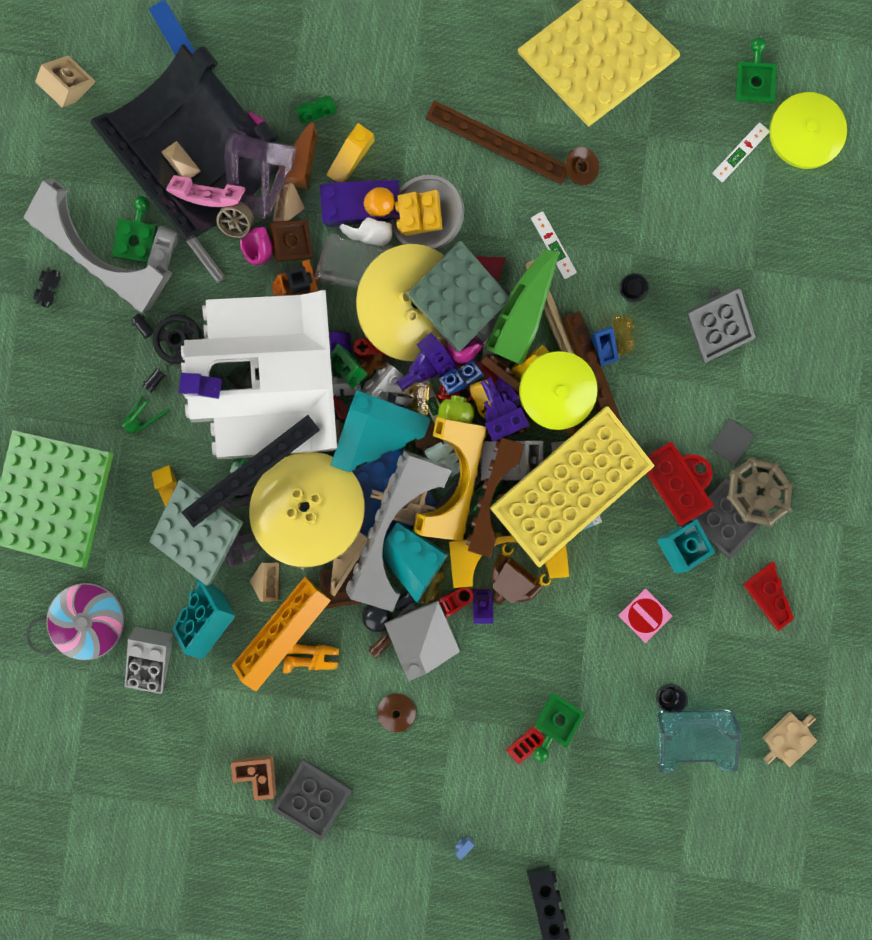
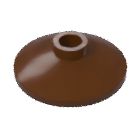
(588, 166)
(403, 705)

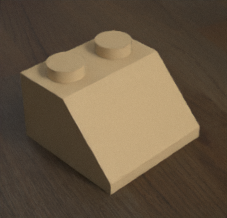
(64, 80)

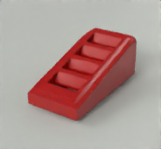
(521, 739)

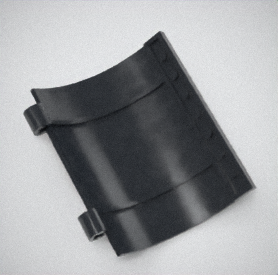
(196, 111)

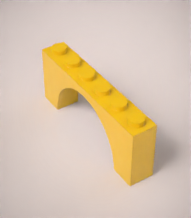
(451, 518)
(464, 562)

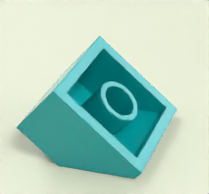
(686, 546)

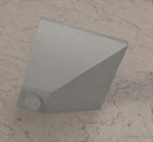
(422, 640)

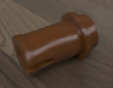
(380, 646)

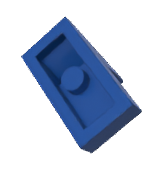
(605, 346)

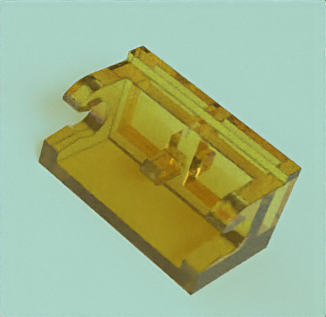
(419, 392)

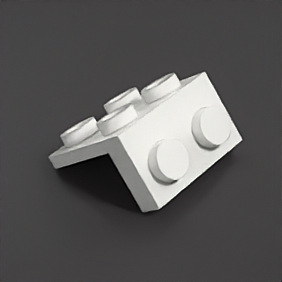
(383, 383)

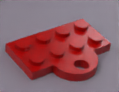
(680, 483)

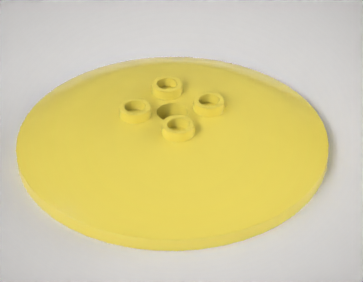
(386, 309)
(322, 530)

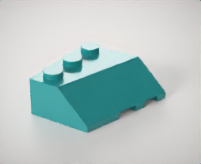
(412, 559)
(202, 620)

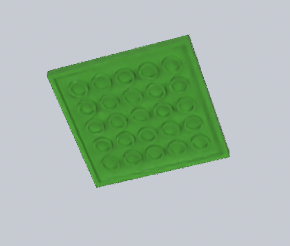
(51, 497)

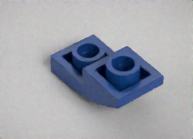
(462, 378)

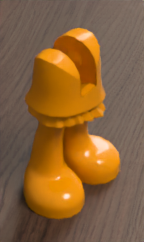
(316, 662)

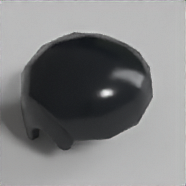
(634, 287)
(375, 618)
(671, 698)

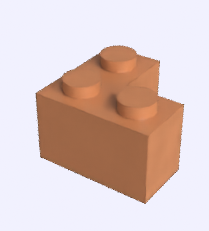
(259, 771)

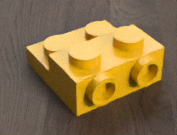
(419, 212)

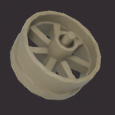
(235, 220)

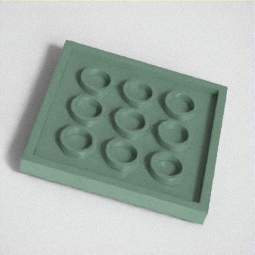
(458, 296)
(197, 548)

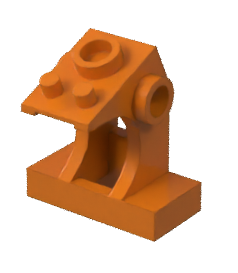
(281, 285)

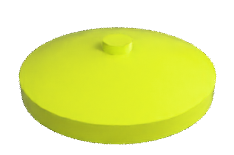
(808, 130)
(558, 390)

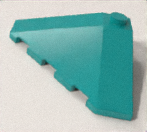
(374, 429)

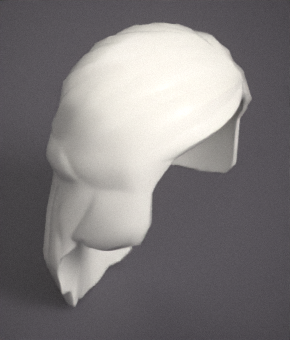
(370, 232)

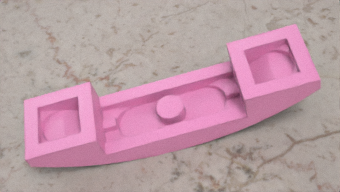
(204, 195)

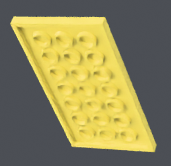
(572, 486)

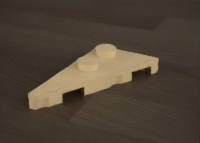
(345, 562)

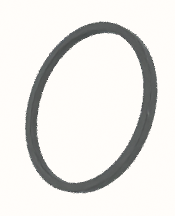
(27, 638)

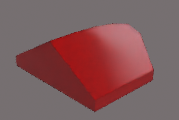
(340, 408)

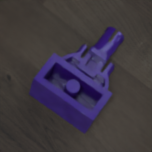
(429, 363)
(502, 416)

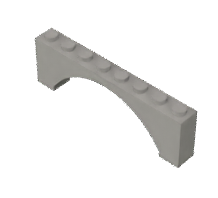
(51, 216)
(412, 478)

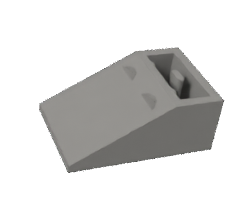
(530, 459)
(148, 659)

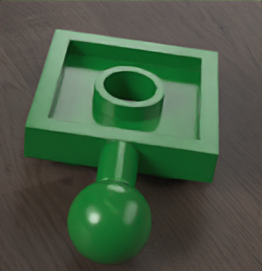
(762, 71)
(127, 229)
(546, 724)

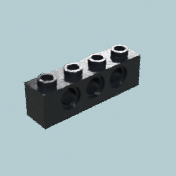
(545, 877)

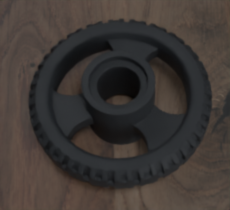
(161, 334)

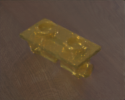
(623, 327)
(431, 593)

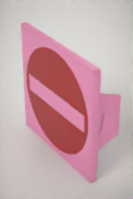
(645, 615)

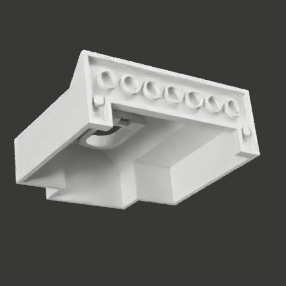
(292, 351)

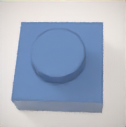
(464, 846)

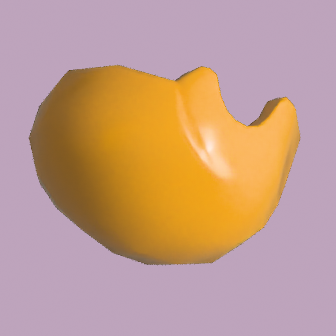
(379, 202)

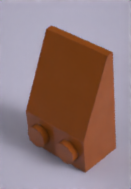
(303, 158)

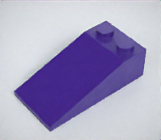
(345, 201)

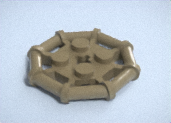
(770, 490)

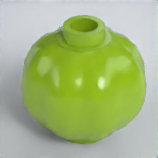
(456, 409)

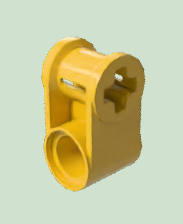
(479, 397)

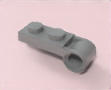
(164, 243)

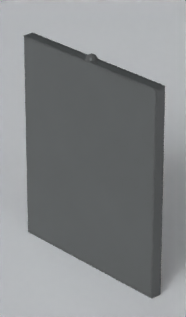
(732, 441)

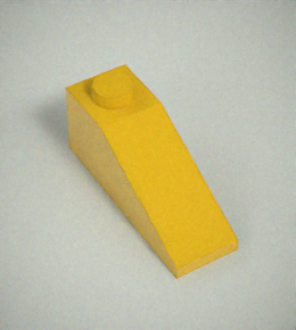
(351, 153)

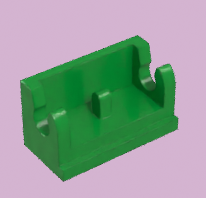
(347, 366)

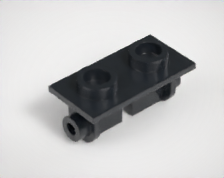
(48, 280)

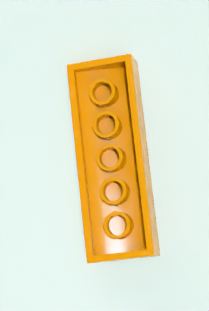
(280, 634)

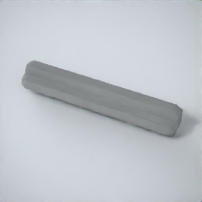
(206, 259)

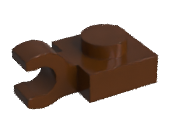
(372, 363)

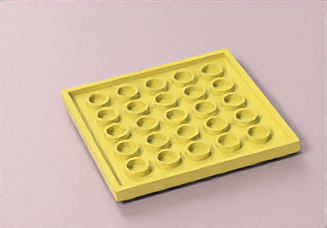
(598, 55)

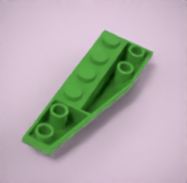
(522, 314)

